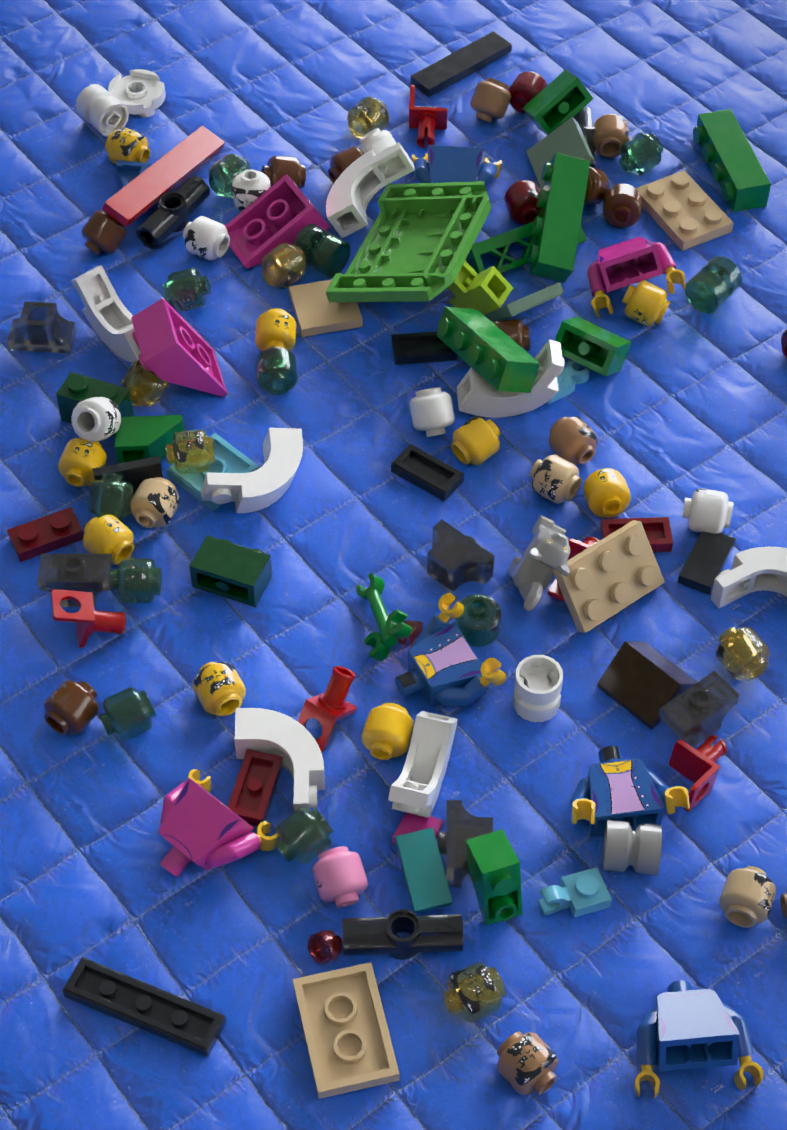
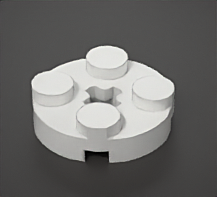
(143, 102)

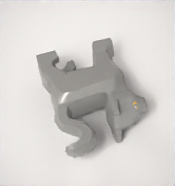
(535, 568)

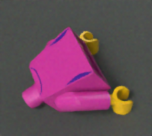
(629, 264)
(206, 828)

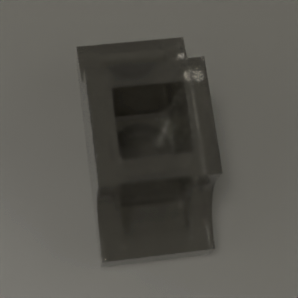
(41, 330)
(457, 558)
(75, 573)
(699, 709)
(452, 843)

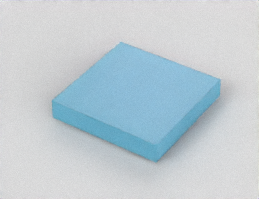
(227, 460)

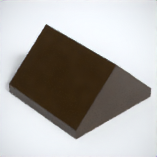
(643, 681)

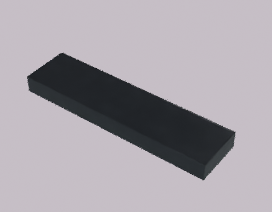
(460, 64)
(144, 1006)

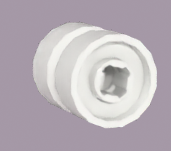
(101, 109)
(537, 688)

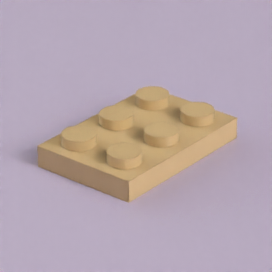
(684, 210)
(609, 576)
(345, 1030)

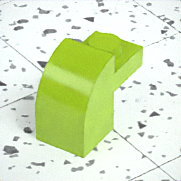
(479, 291)

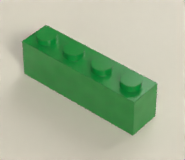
(732, 160)
(559, 217)
(487, 350)

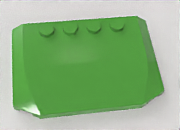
(414, 243)

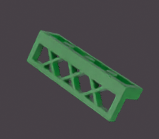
(504, 240)

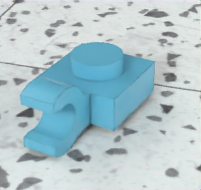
(580, 891)

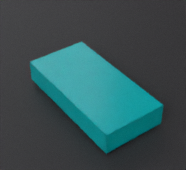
(423, 870)

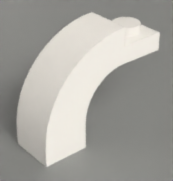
(360, 182)
(107, 313)
(483, 400)
(265, 485)
(752, 571)
(283, 736)
(425, 764)

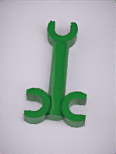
(389, 626)

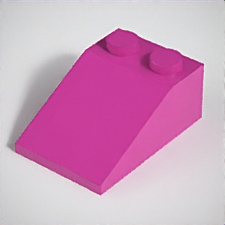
(270, 221)
(176, 350)

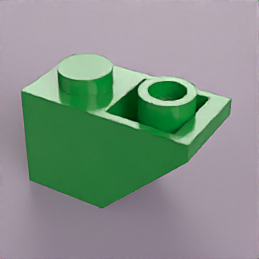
(145, 436)
(495, 876)

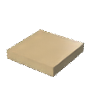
(318, 315)

